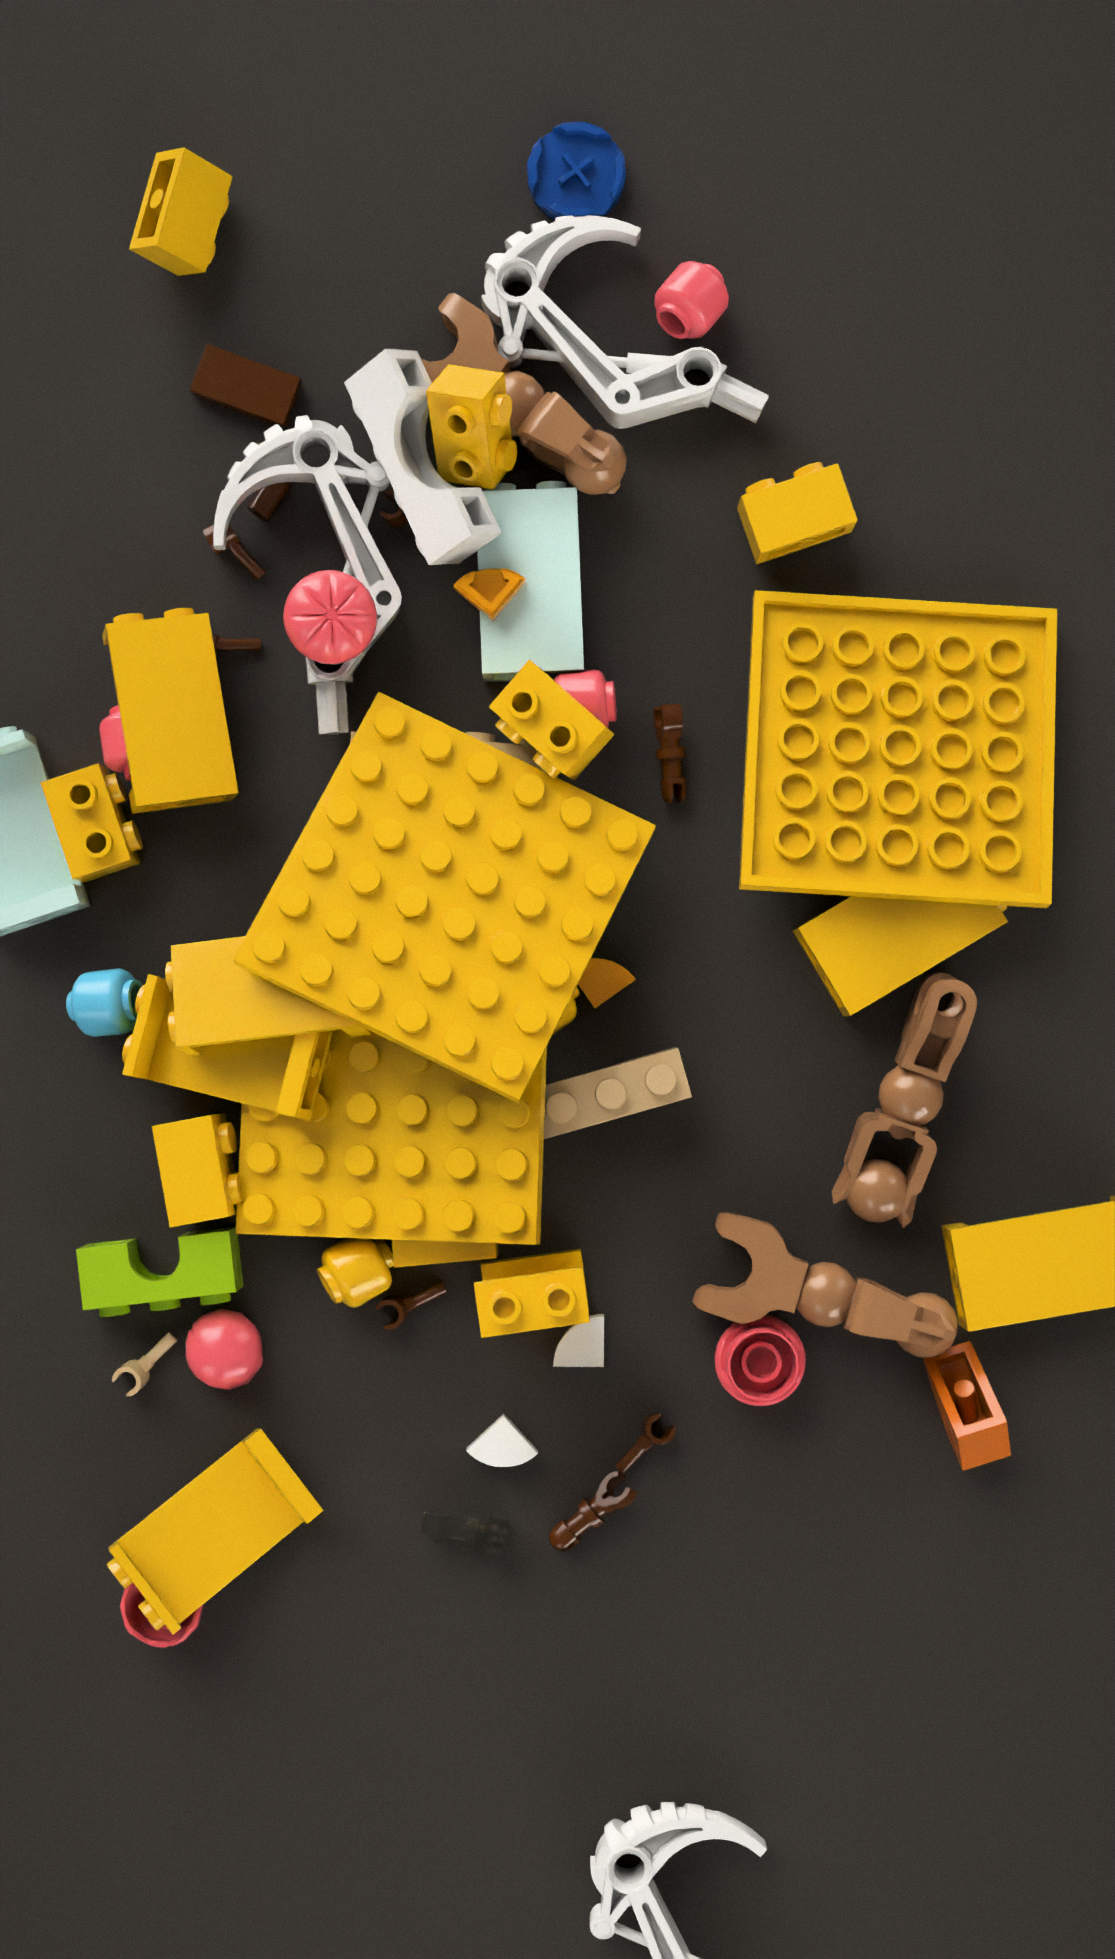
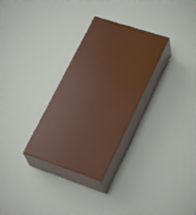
(246, 386)

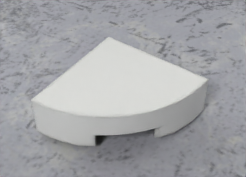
(582, 1345)
(502, 1445)

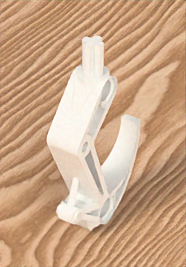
(654, 382)
(280, 461)
(654, 1839)

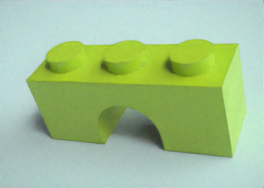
(116, 1278)

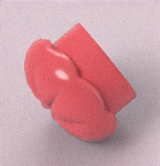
(330, 617)
(760, 1361)

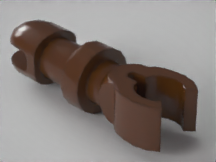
(668, 728)
(591, 1512)

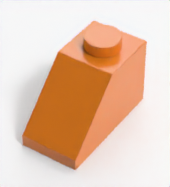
(968, 1406)

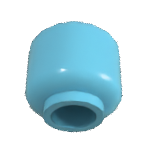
(104, 1002)

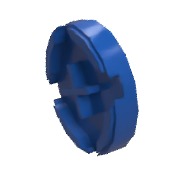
(576, 171)

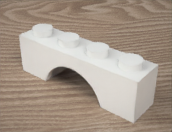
(394, 410)

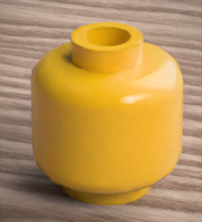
(356, 1270)

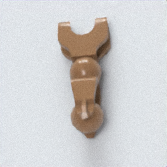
(542, 421)
(908, 1101)
(823, 1294)

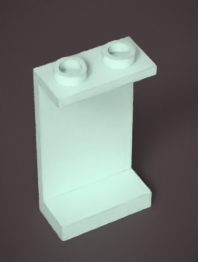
(546, 612)
(32, 861)

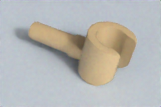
(141, 1367)

